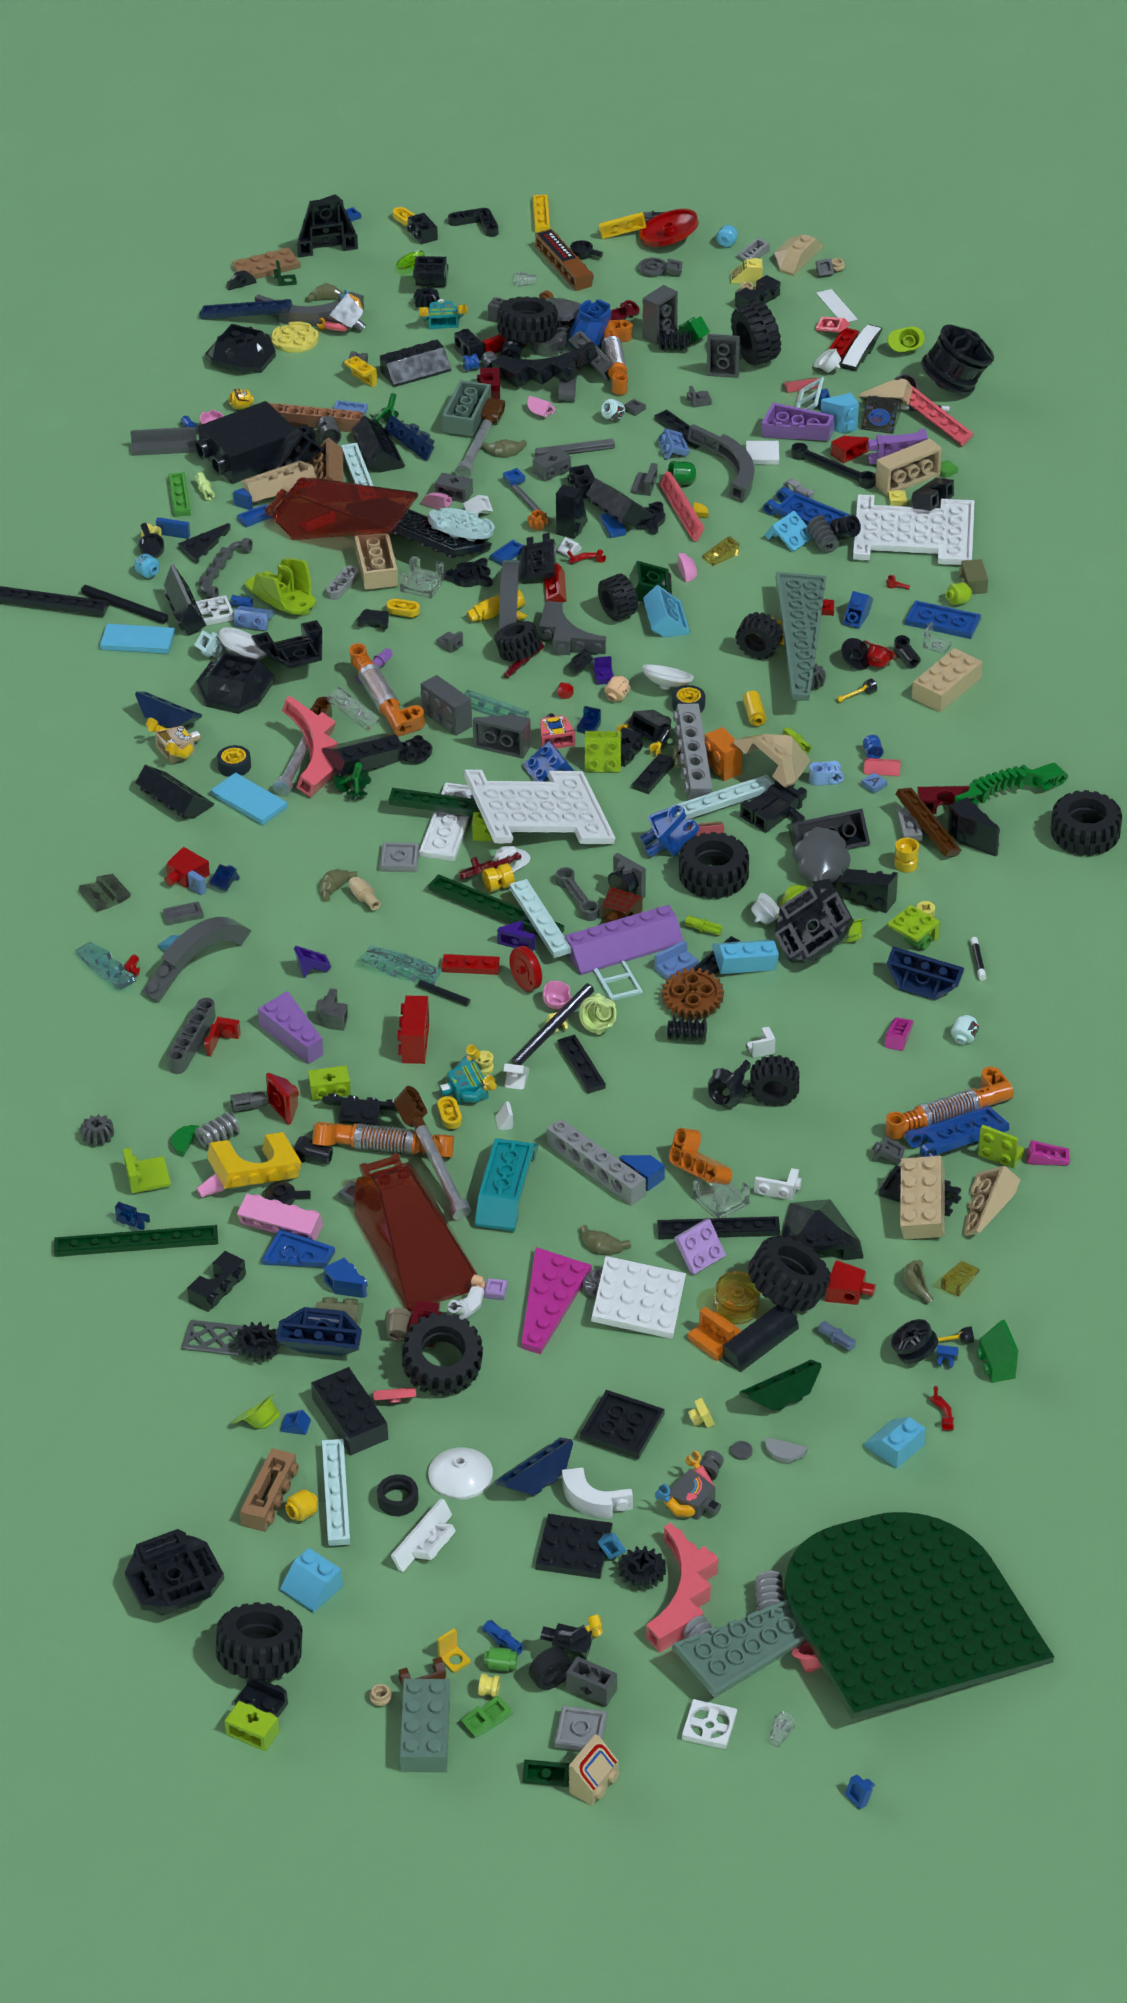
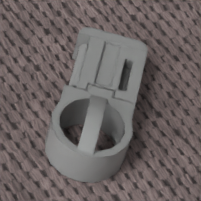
(798, 488)

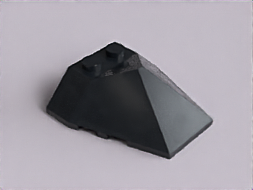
(326, 226)
(294, 651)
(822, 1228)

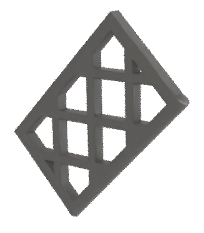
(209, 1327)

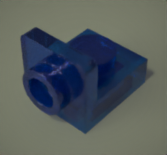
(590, 721)
(224, 877)

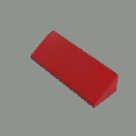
(555, 586)

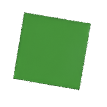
(948, 468)

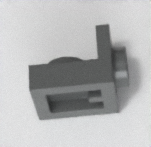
(699, 398)
(450, 641)
(888, 1149)

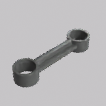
(577, 894)

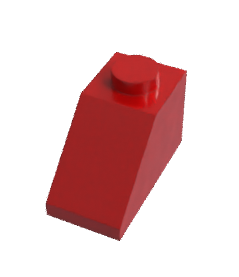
(849, 447)

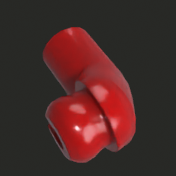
(130, 965)

